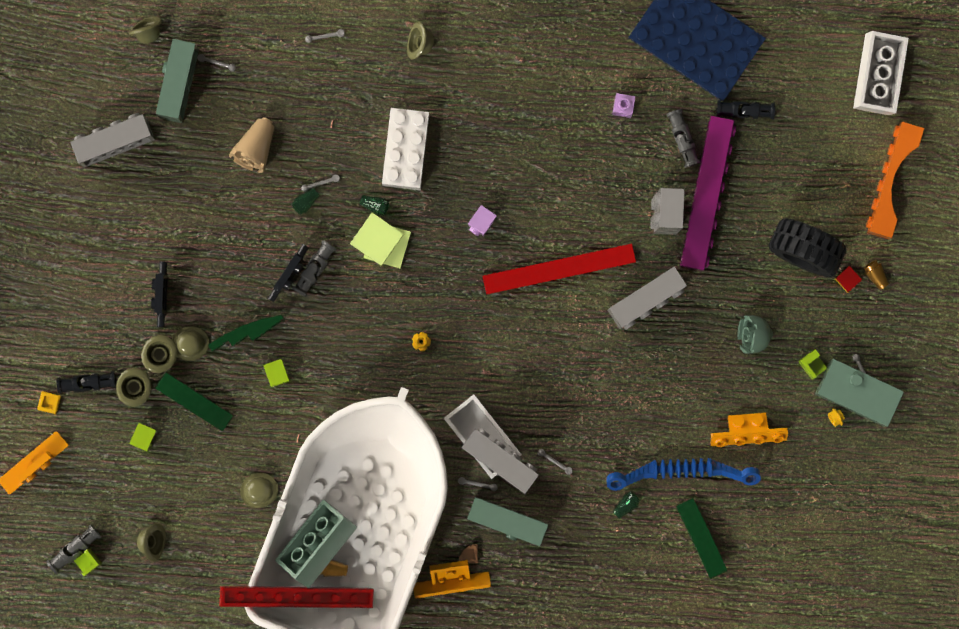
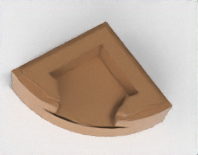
(470, 553)

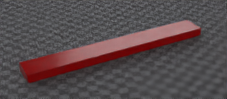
(559, 269)
(296, 597)

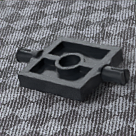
(294, 267)
(160, 286)

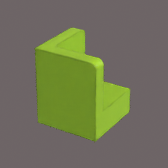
(812, 364)
(276, 373)
(143, 437)
(87, 562)

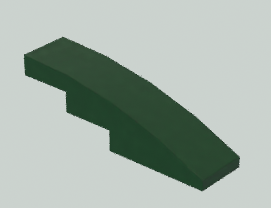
(253, 330)
(194, 401)
(701, 538)

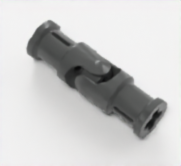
(685, 143)
(312, 271)
(75, 547)

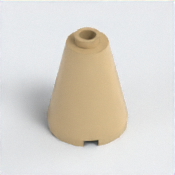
(254, 146)

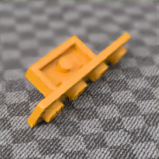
(748, 430)
(33, 462)
(451, 578)

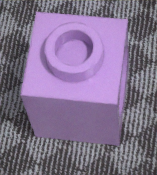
(623, 105)
(481, 221)

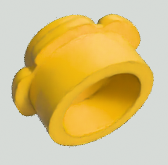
(426, 341)
(836, 417)

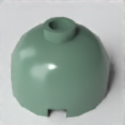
(754, 334)

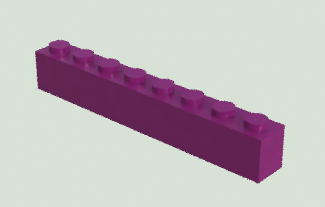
(706, 193)

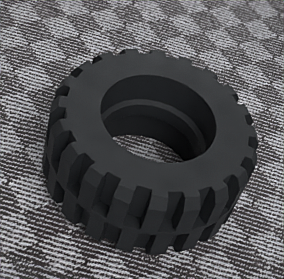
(807, 247)

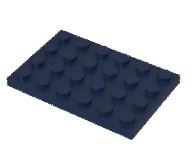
(698, 42)

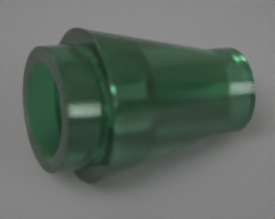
(303, 202)
(375, 204)
(627, 504)

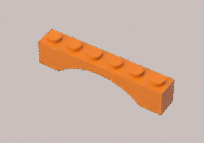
(883, 217)

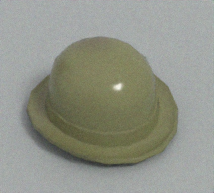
(147, 30)
(419, 41)
(191, 343)
(159, 353)
(133, 387)
(259, 490)
(152, 541)

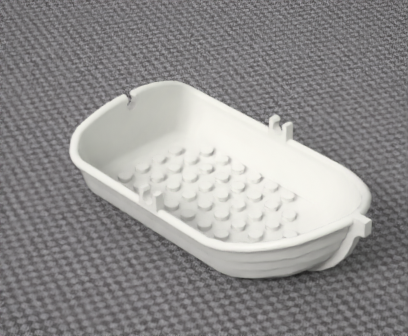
(391, 482)

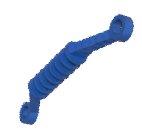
(711, 467)

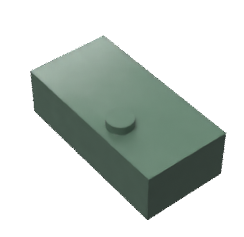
(177, 80)
(859, 393)
(507, 521)
(315, 544)

